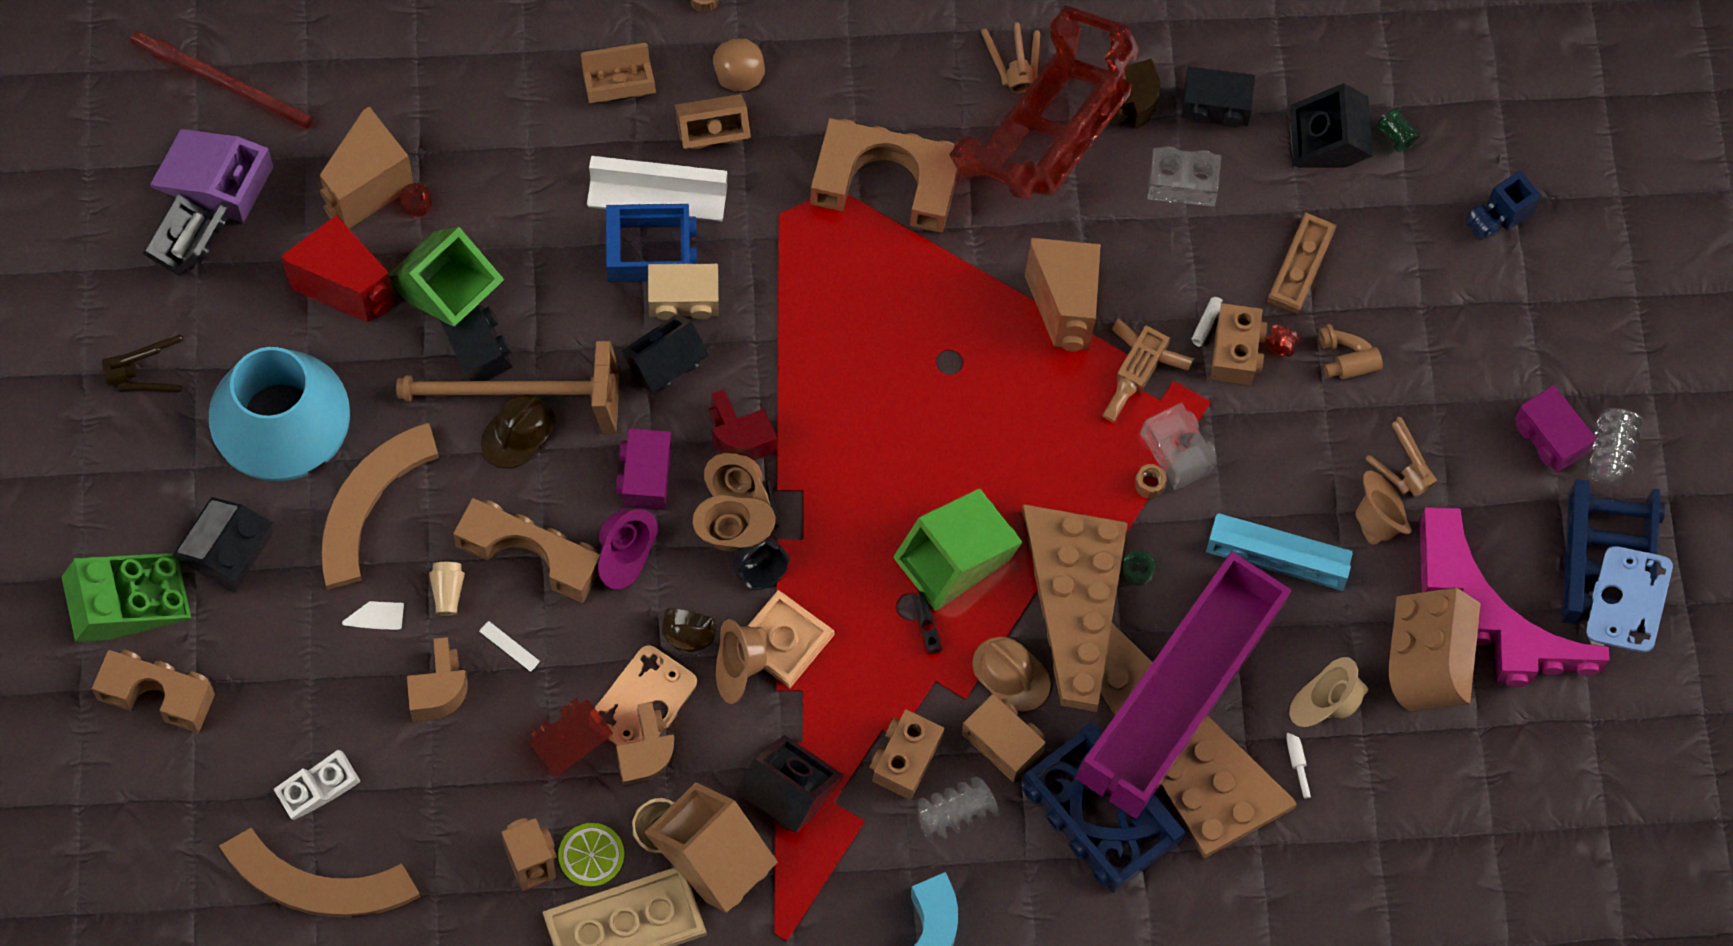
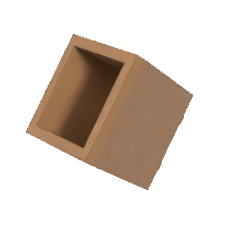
(364, 171)
(1065, 289)
(712, 846)

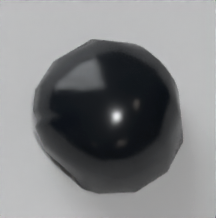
(760, 564)

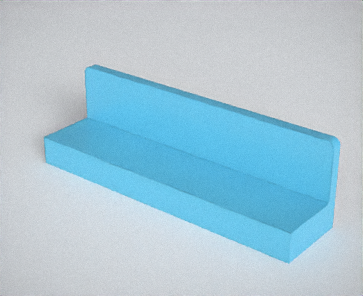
(1280, 551)

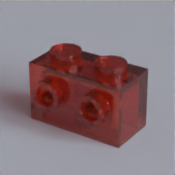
(570, 737)

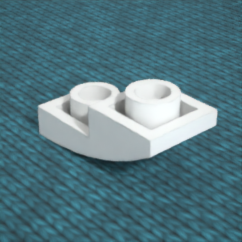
(317, 786)

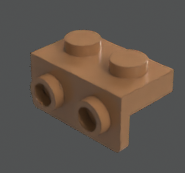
(617, 73)

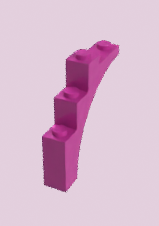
(1518, 644)

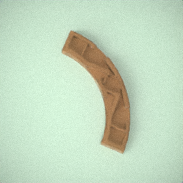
(359, 496)
(317, 893)

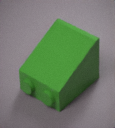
(445, 276)
(956, 548)

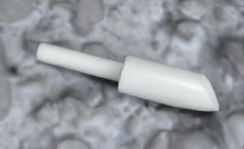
(1298, 761)

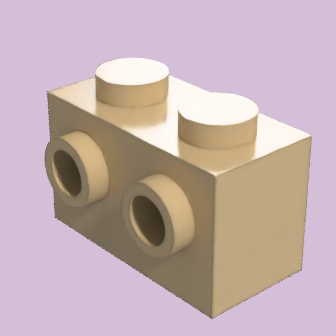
(683, 290)

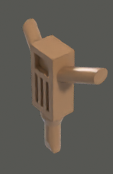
(1140, 363)

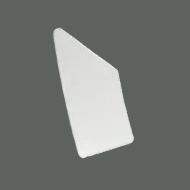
(377, 616)

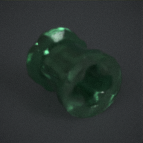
(1398, 129)

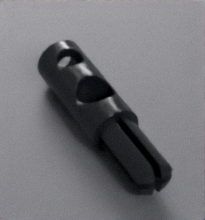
(930, 638)

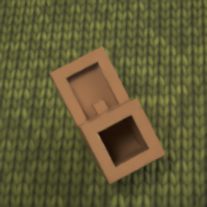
(441, 692)
(645, 758)

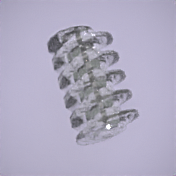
(1615, 446)
(956, 807)

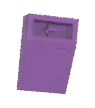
(214, 170)

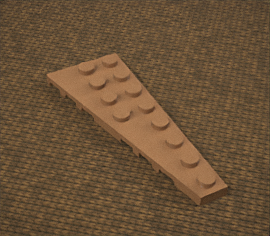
(1214, 782)

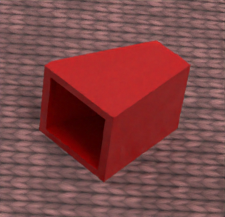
(339, 272)

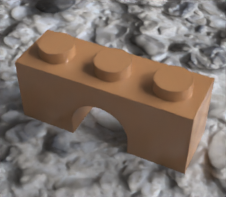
(126, 677)

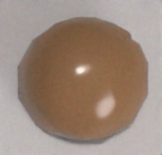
(738, 64)

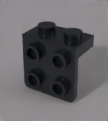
(171, 227)

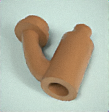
(1363, 361)

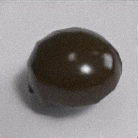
(688, 629)

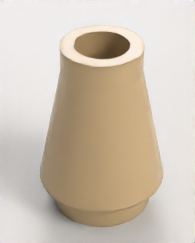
(446, 586)

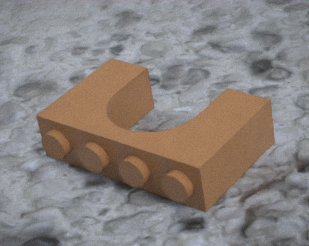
(852, 146)

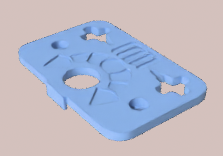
(1638, 602)

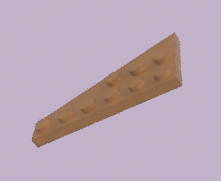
(1077, 585)

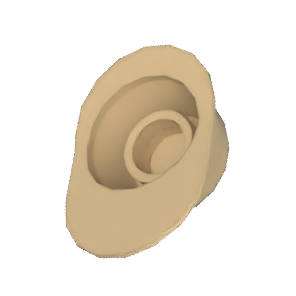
(1331, 694)

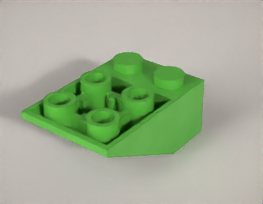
(124, 595)

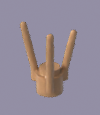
(1020, 73)
(1417, 475)

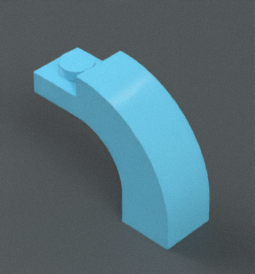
(937, 910)

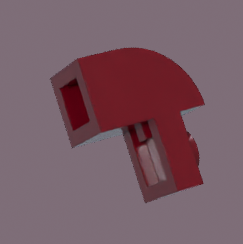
(745, 435)

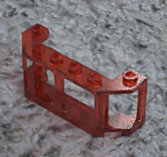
(1080, 132)

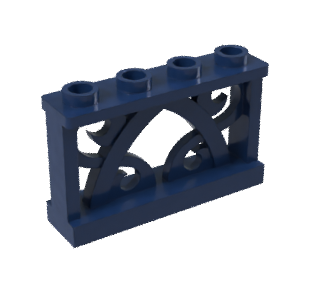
(1152, 821)

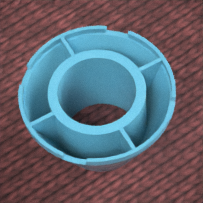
(285, 443)

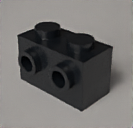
(1218, 96)
(478, 345)
(665, 353)

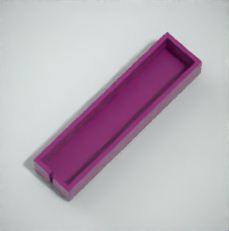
(1183, 685)

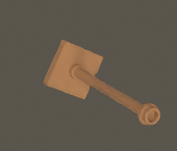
(602, 387)

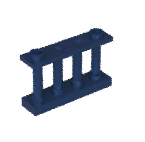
(1581, 536)

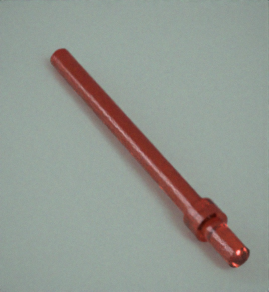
(165, 52)

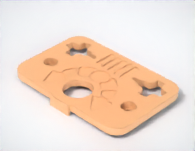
(651, 687)

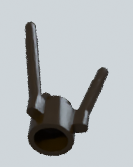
(121, 368)

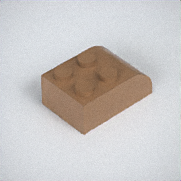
(1433, 649)

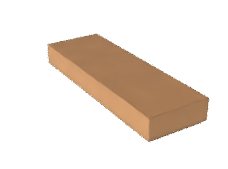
(1301, 263)

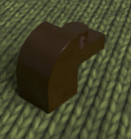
(1143, 95)

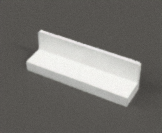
(641, 182)

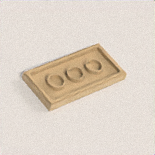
(638, 913)

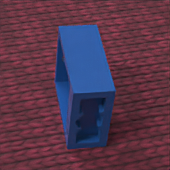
(645, 216)

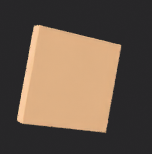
(791, 636)

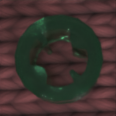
(1138, 557)

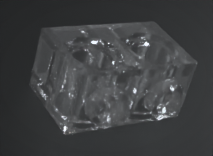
(1183, 184)

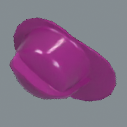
(625, 546)

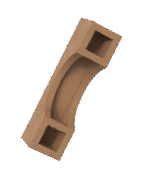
(489, 530)

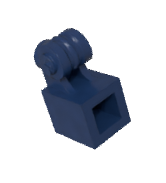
(1507, 206)

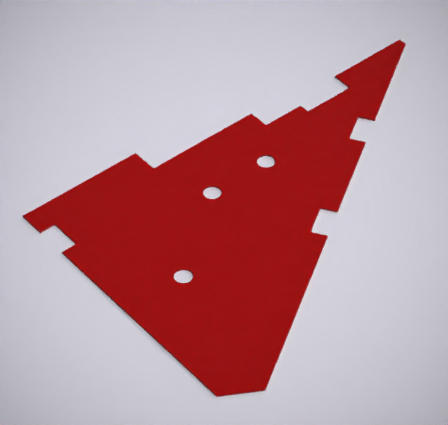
(890, 438)

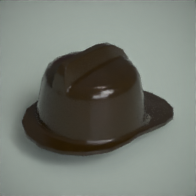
(517, 431)

